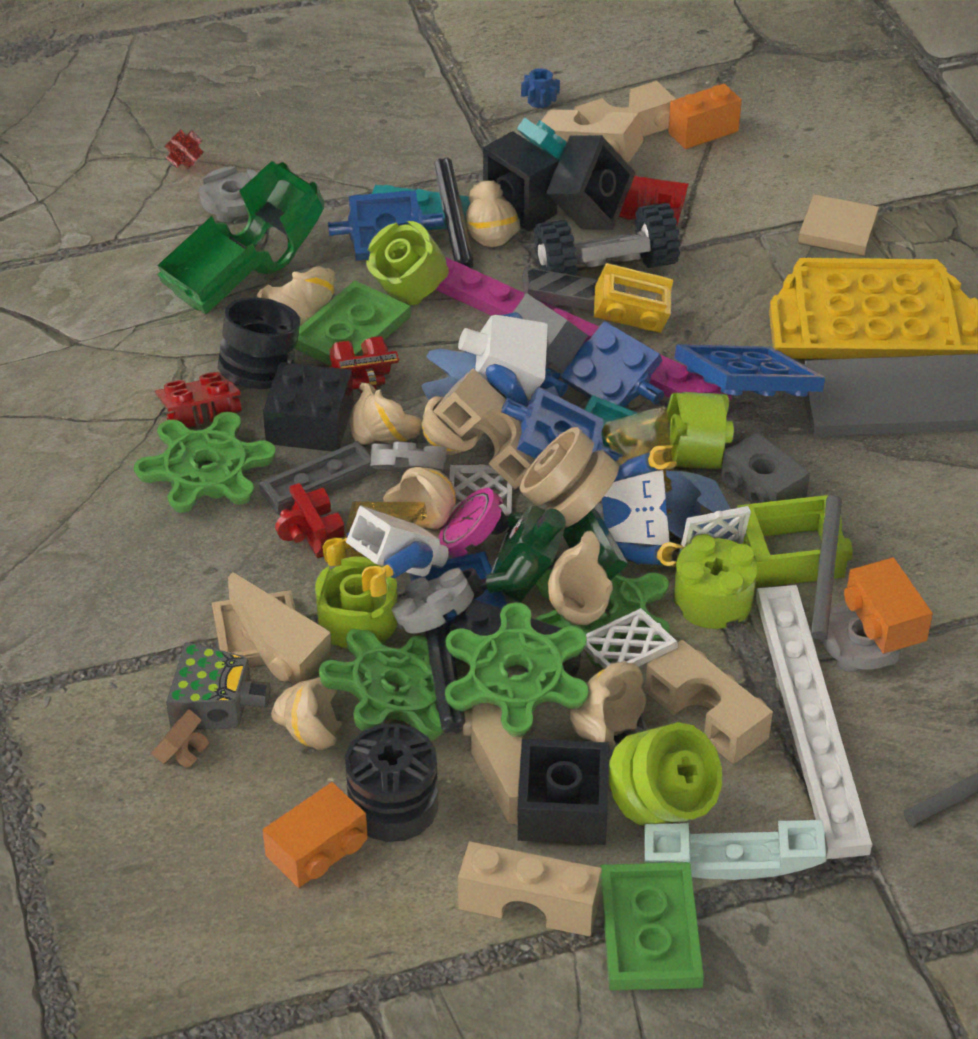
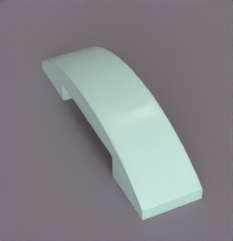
(738, 855)

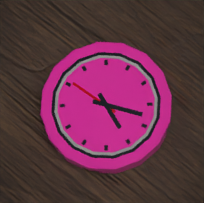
(471, 521)

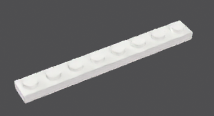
(813, 723)

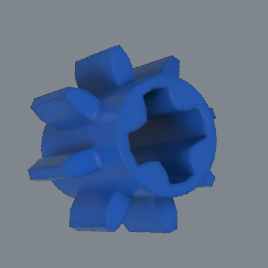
(540, 88)

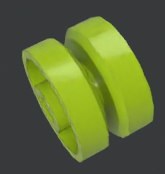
(665, 774)

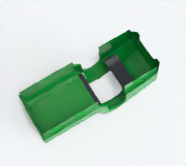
(216, 260)

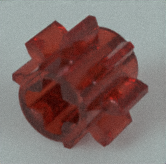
(184, 149)

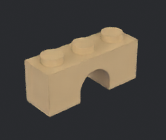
(648, 100)
(618, 128)
(479, 405)
(688, 678)
(560, 888)

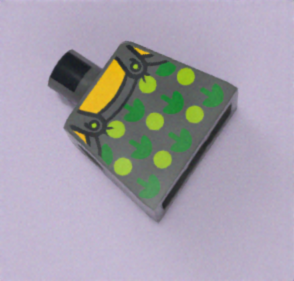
(214, 687)

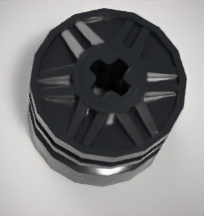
(256, 339)
(393, 780)

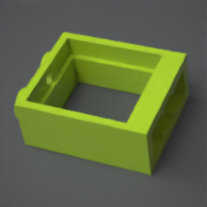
(786, 518)

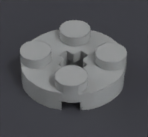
(217, 195)
(405, 455)
(430, 600)
(850, 649)

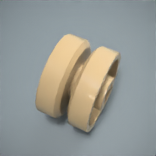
(570, 476)

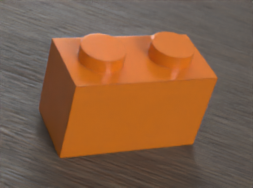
(704, 116)
(888, 605)
(315, 835)

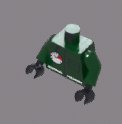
(524, 552)

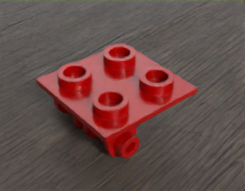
(654, 191)
(210, 387)

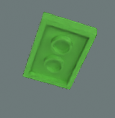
(352, 317)
(650, 926)

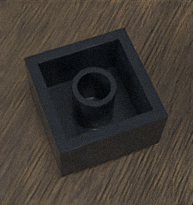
(523, 176)
(591, 182)
(308, 406)
(563, 791)

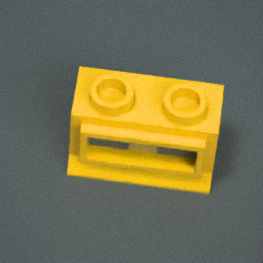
(633, 298)

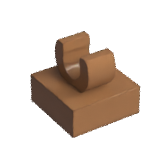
(179, 738)

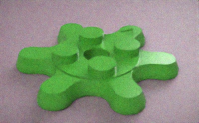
(191, 448)
(625, 598)
(510, 646)
(369, 678)

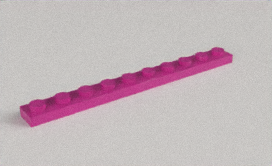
(500, 299)

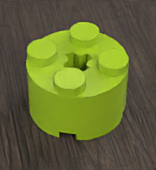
(406, 262)
(699, 429)
(715, 581)
(346, 606)

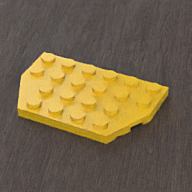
(872, 310)

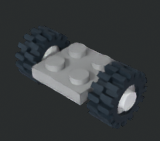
(653, 240)

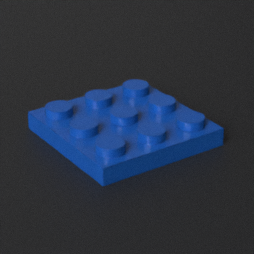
(749, 369)

